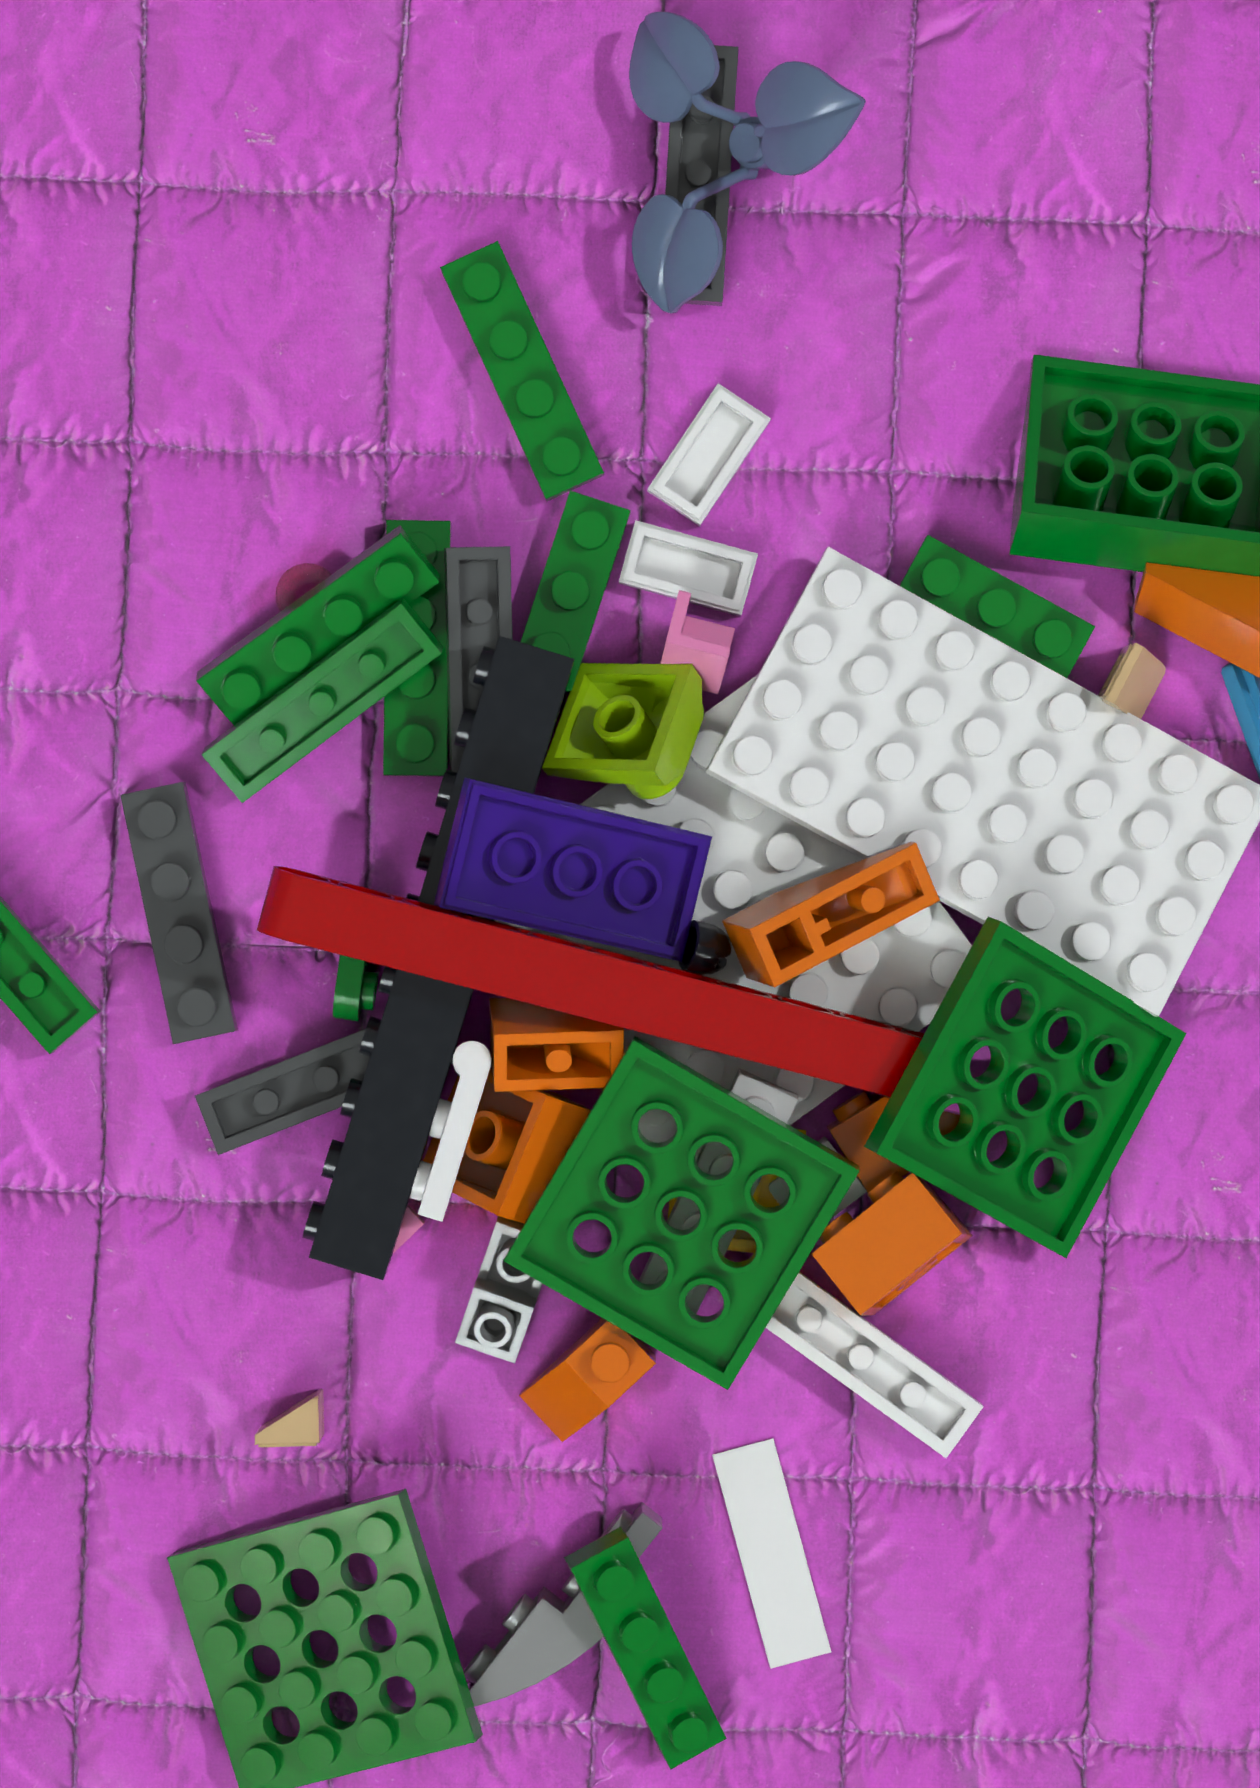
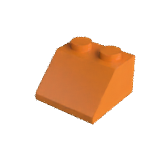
(513, 1148)
(889, 1242)

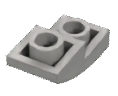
(500, 1300)

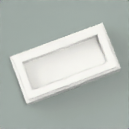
(708, 454)
(674, 561)

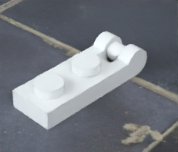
(453, 1126)

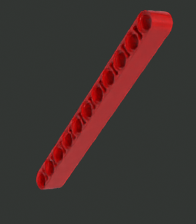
(585, 981)

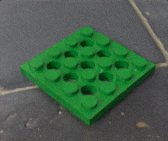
(989, 1103)
(659, 1311)
(402, 1592)

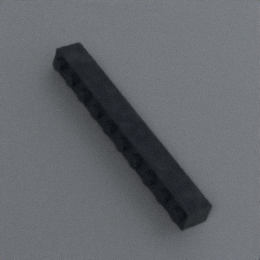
(424, 1015)

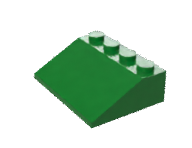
(1138, 469)

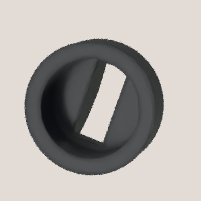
(705, 949)

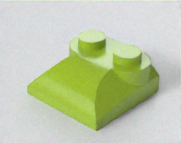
(629, 726)

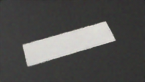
(771, 1553)

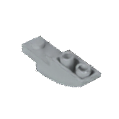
(548, 1631)

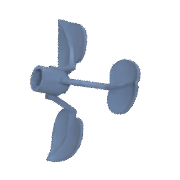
(797, 127)

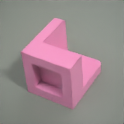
(699, 644)

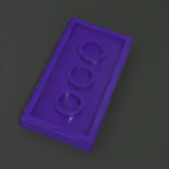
(572, 870)

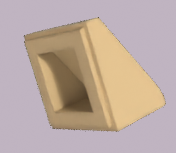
(1133, 680)
(295, 1426)

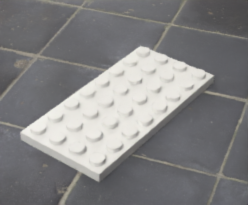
(1010, 779)

